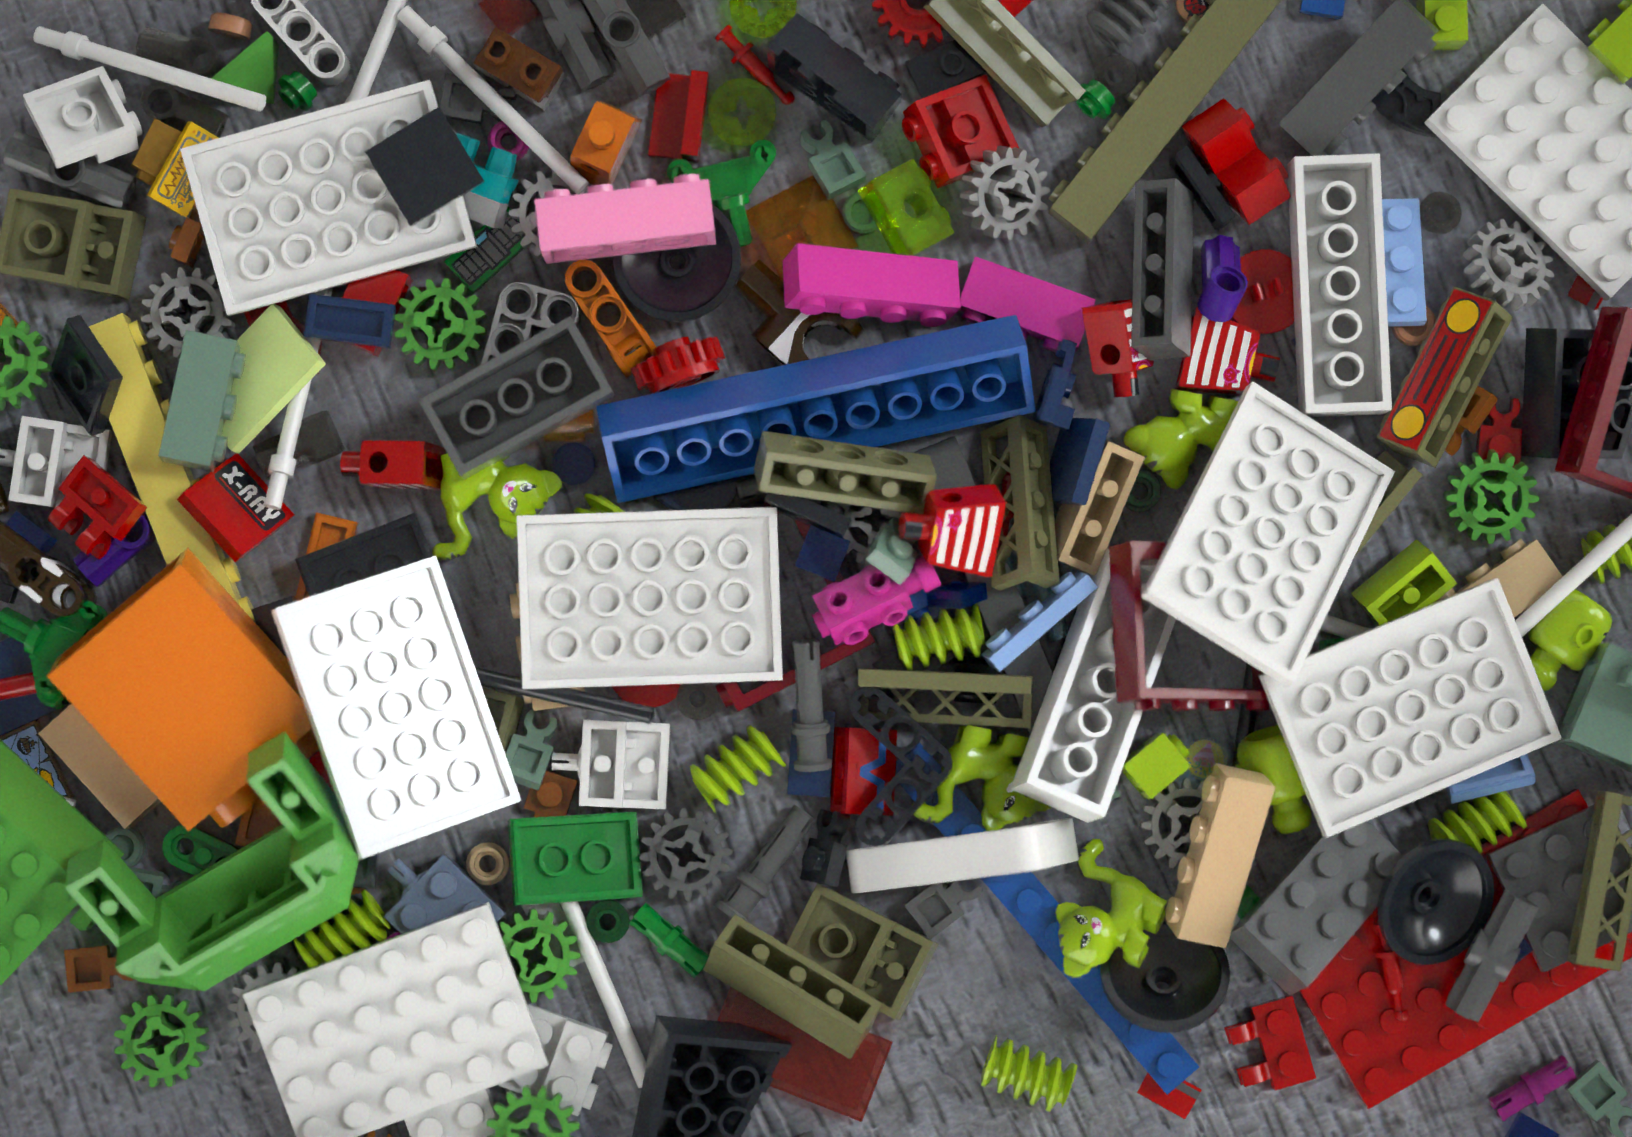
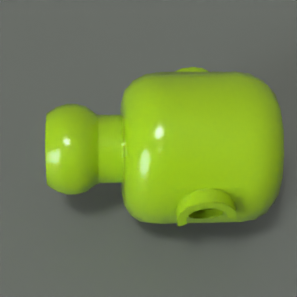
(1568, 636)
(1268, 754)

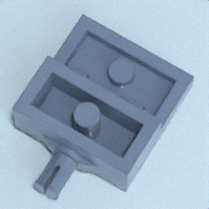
(435, 894)

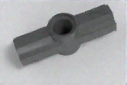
(574, 37)
(635, 54)
(93, 180)
(1491, 955)

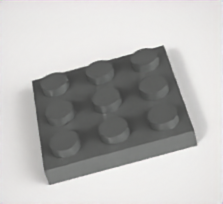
(1549, 873)

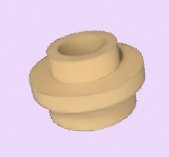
(474, 868)

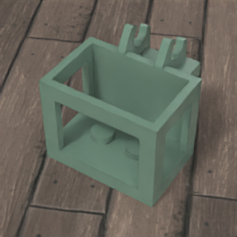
(1601, 708)

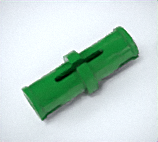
(669, 940)

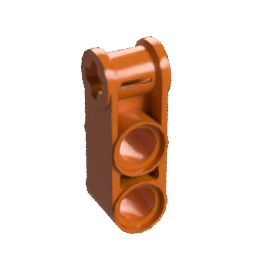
(618, 338)

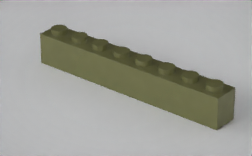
(1156, 113)

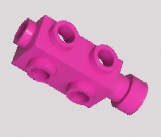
(867, 600)

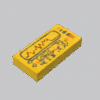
(172, 183)

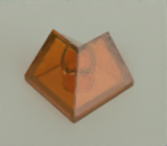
(798, 216)

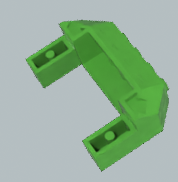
(238, 904)

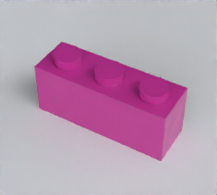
(1040, 306)

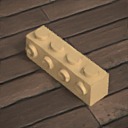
(1219, 855)

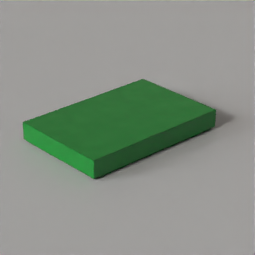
(575, 858)

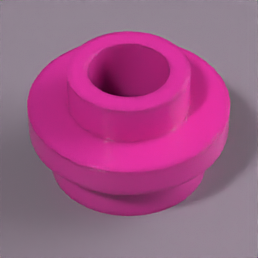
(495, 138)

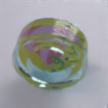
(1203, 756)

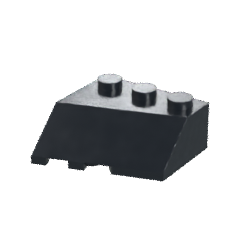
(833, 77)
(1551, 382)
(704, 1077)

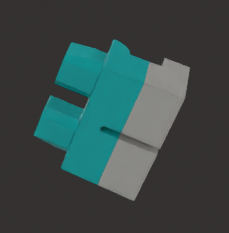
(490, 200)

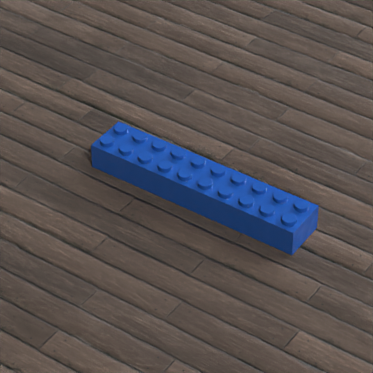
(845, 397)

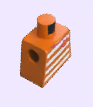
(604, 143)

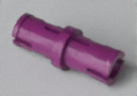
(1532, 1088)

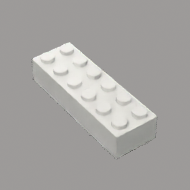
(1339, 285)
(1080, 726)

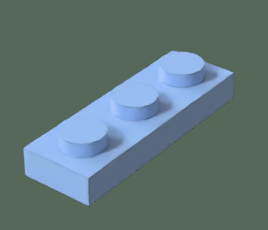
(1404, 262)
(1037, 619)

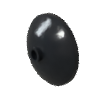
(683, 292)
(1447, 912)
(1195, 976)

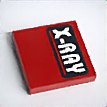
(233, 508)

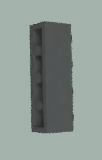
(1358, 77)
(1162, 269)

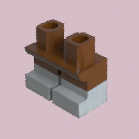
(519, 66)

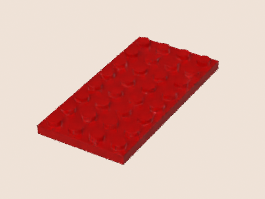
(1390, 1054)

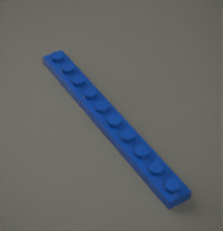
(1035, 911)

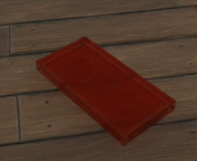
(812, 1067)

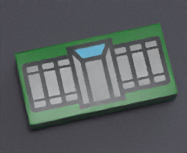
(493, 252)

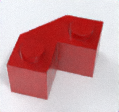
(1226, 146)

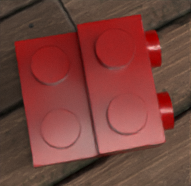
(956, 129)

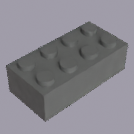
(516, 398)
(1316, 905)

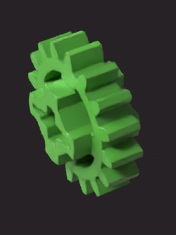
(421, 321)
(21, 364)
(1480, 508)
(540, 935)
(164, 1059)
(512, 1126)

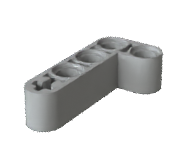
(524, 324)

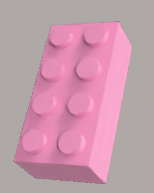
(625, 220)

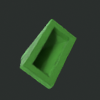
(254, 68)

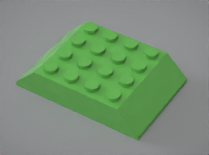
(35, 843)

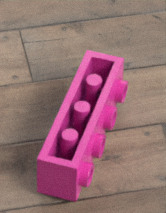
(871, 284)

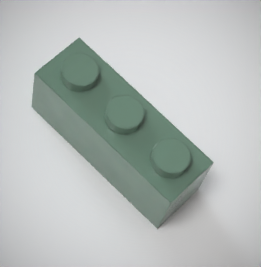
(201, 401)

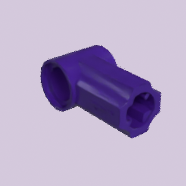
(1221, 279)
(118, 555)

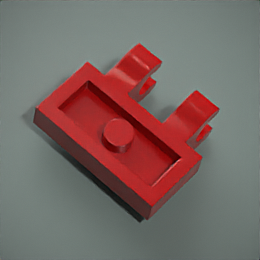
(103, 499)
(1281, 1042)

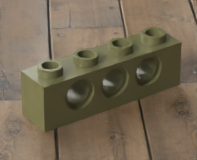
(843, 472)

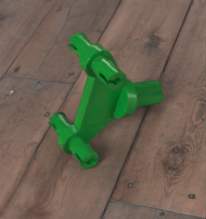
(732, 183)
(47, 641)

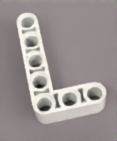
(313, 47)
(963, 856)

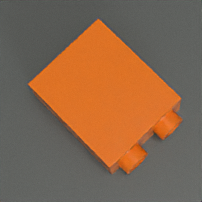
(185, 691)

